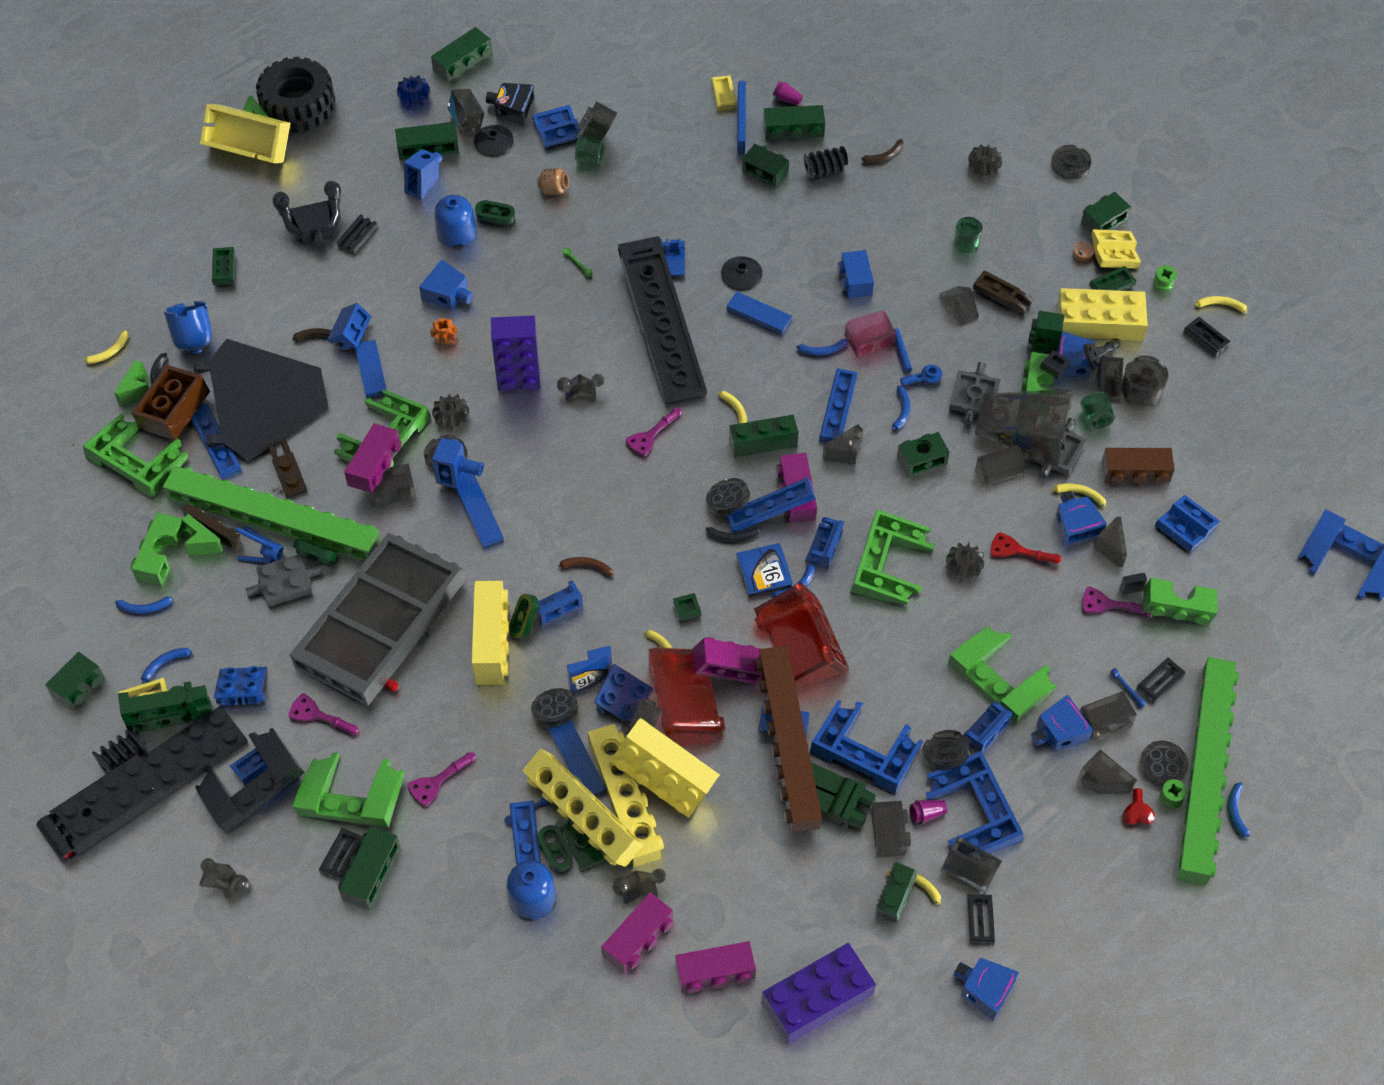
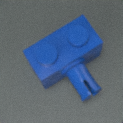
(451, 463)

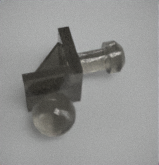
(580, 386)
(222, 877)
(638, 884)

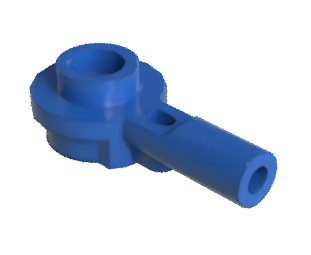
(929, 375)

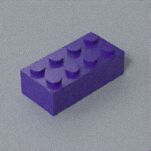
(515, 352)
(818, 993)

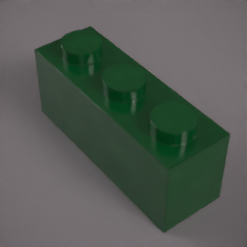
(461, 54)
(794, 122)
(432, 138)
(763, 436)
(368, 867)

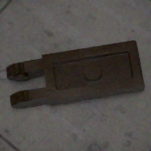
(1002, 292)
(287, 470)

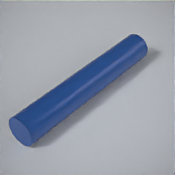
(902, 352)

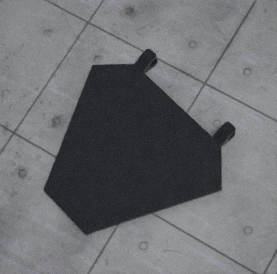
(260, 397)

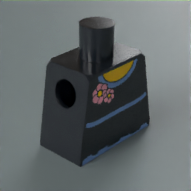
(512, 102)

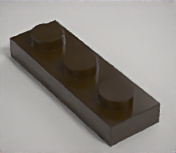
(228, 537)

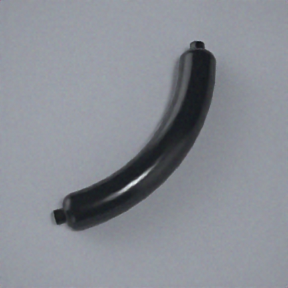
(157, 366)
(733, 537)

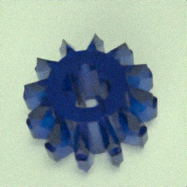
(413, 91)

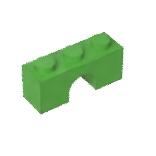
(1035, 374)
(162, 533)
(1162, 601)

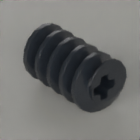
(825, 161)
(120, 751)

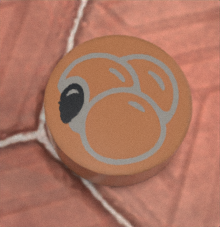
(1083, 252)

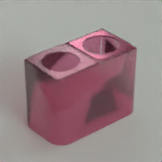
(870, 333)

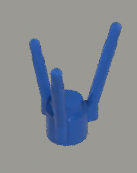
(270, 550)

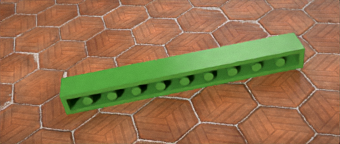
(271, 513)
(1206, 772)

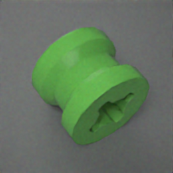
(1160, 280)
(1170, 799)

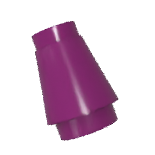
(787, 93)
(926, 810)

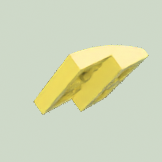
(1115, 249)

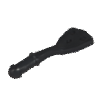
(1094, 353)

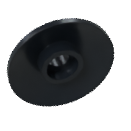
(493, 140)
(741, 273)

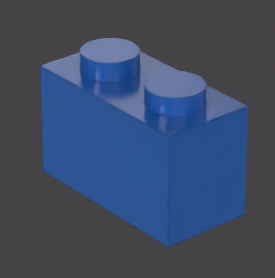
(856, 274)

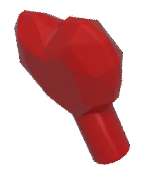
(1138, 810)

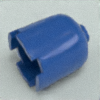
(454, 221)
(189, 326)
(531, 890)

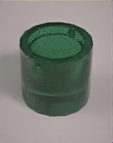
(589, 149)
(967, 234)
(1097, 410)

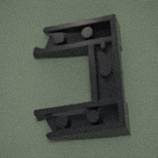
(232, 810)

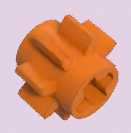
(443, 331)

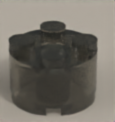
(1144, 381)

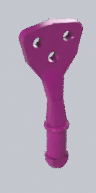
(649, 436)
(1106, 603)
(315, 714)
(435, 782)

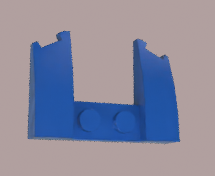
(1332, 531)
(886, 770)
(976, 773)

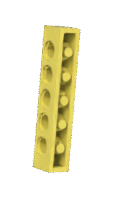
(609, 739)
(625, 844)

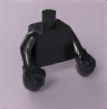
(314, 221)

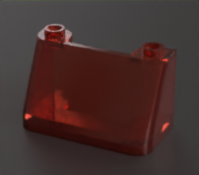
(801, 624)
(685, 697)

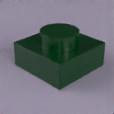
(687, 607)

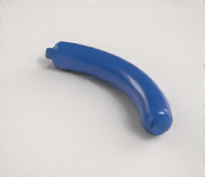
(819, 351)
(905, 408)
(805, 579)
(143, 609)
(162, 659)
(1233, 810)

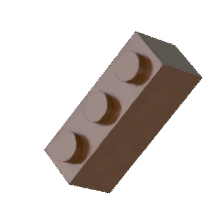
(1138, 465)

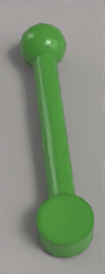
(567, 253)

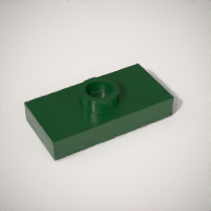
(223, 266)
(1115, 280)
(583, 851)

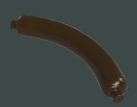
(884, 156)
(313, 332)

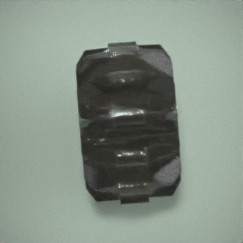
(985, 160)
(450, 411)
(965, 561)

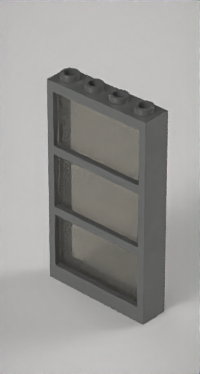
(378, 618)

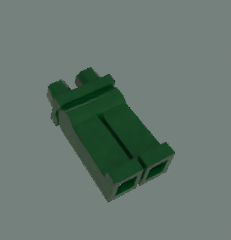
(164, 708)
(841, 797)

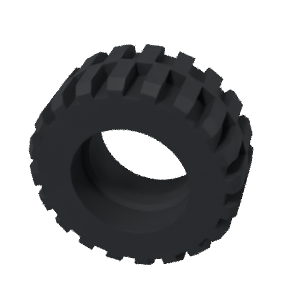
(293, 76)

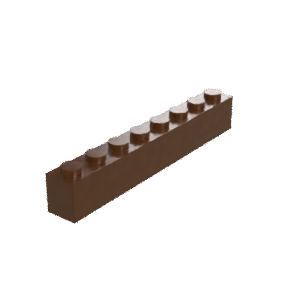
(789, 738)

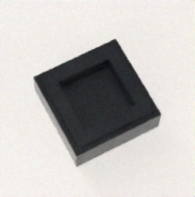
(1055, 364)
(1133, 583)

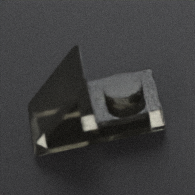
(843, 447)

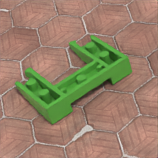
(406, 418)
(107, 450)
(869, 579)
(970, 663)
(375, 810)

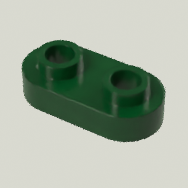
(495, 212)
(306, 548)
(524, 616)
(556, 849)

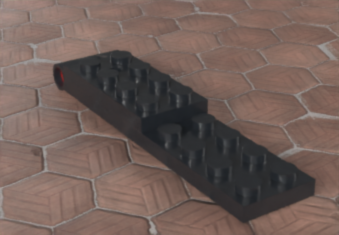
(661, 319)
(139, 784)

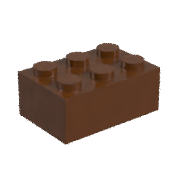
(170, 402)

